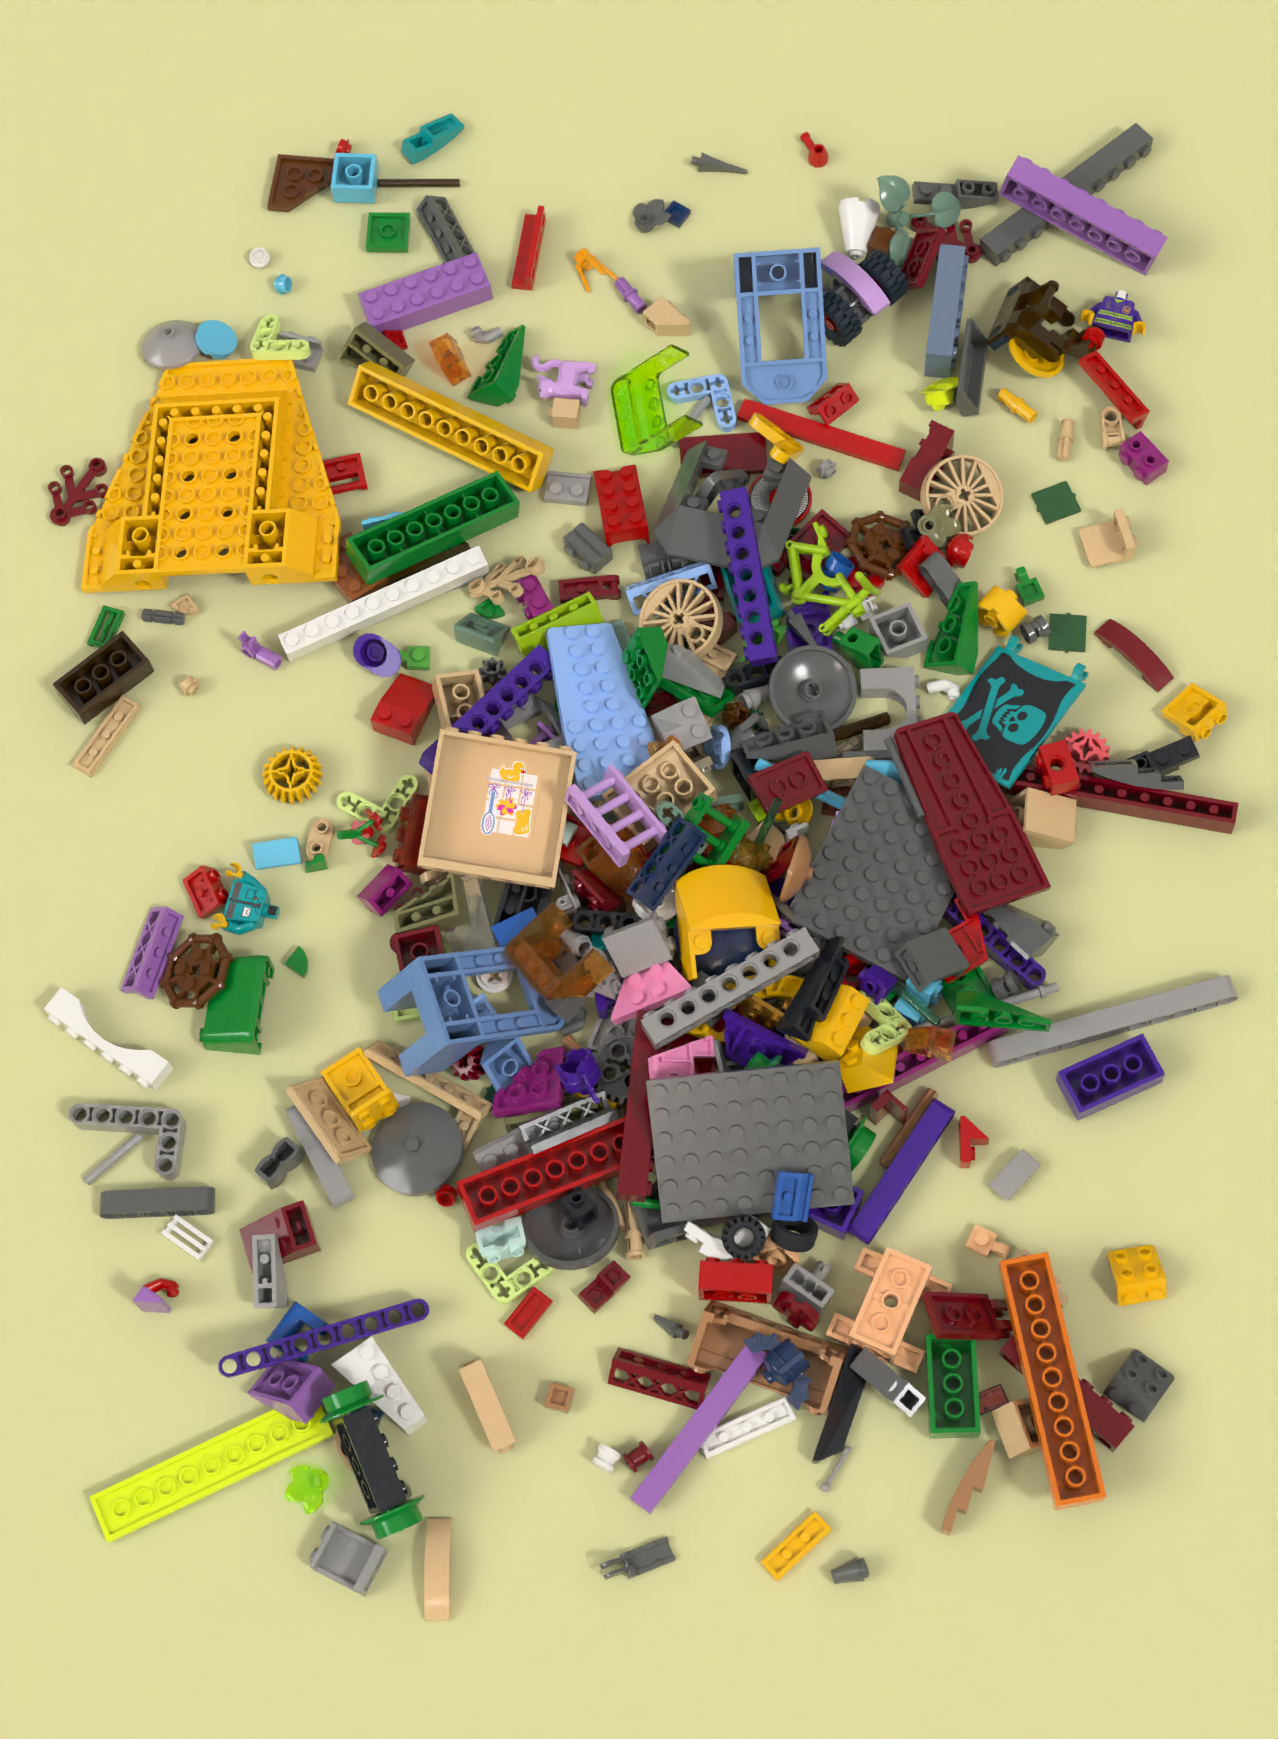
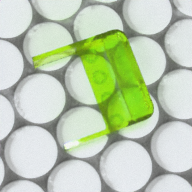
(641, 410)

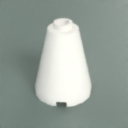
(858, 224)

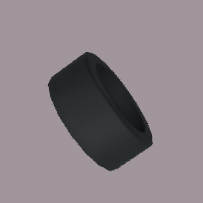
(793, 1241)

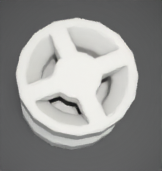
(606, 1458)

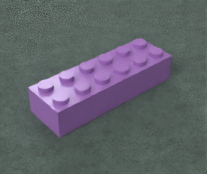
(427, 295)

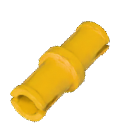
(1017, 405)

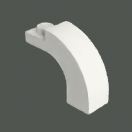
(712, 1245)

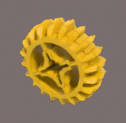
(276, 772)

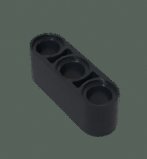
(744, 675)
(598, 918)

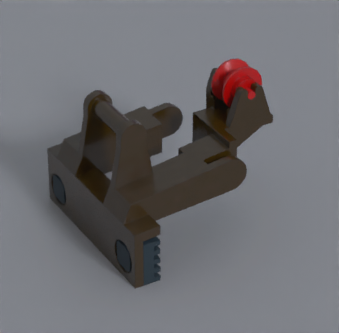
(1023, 322)

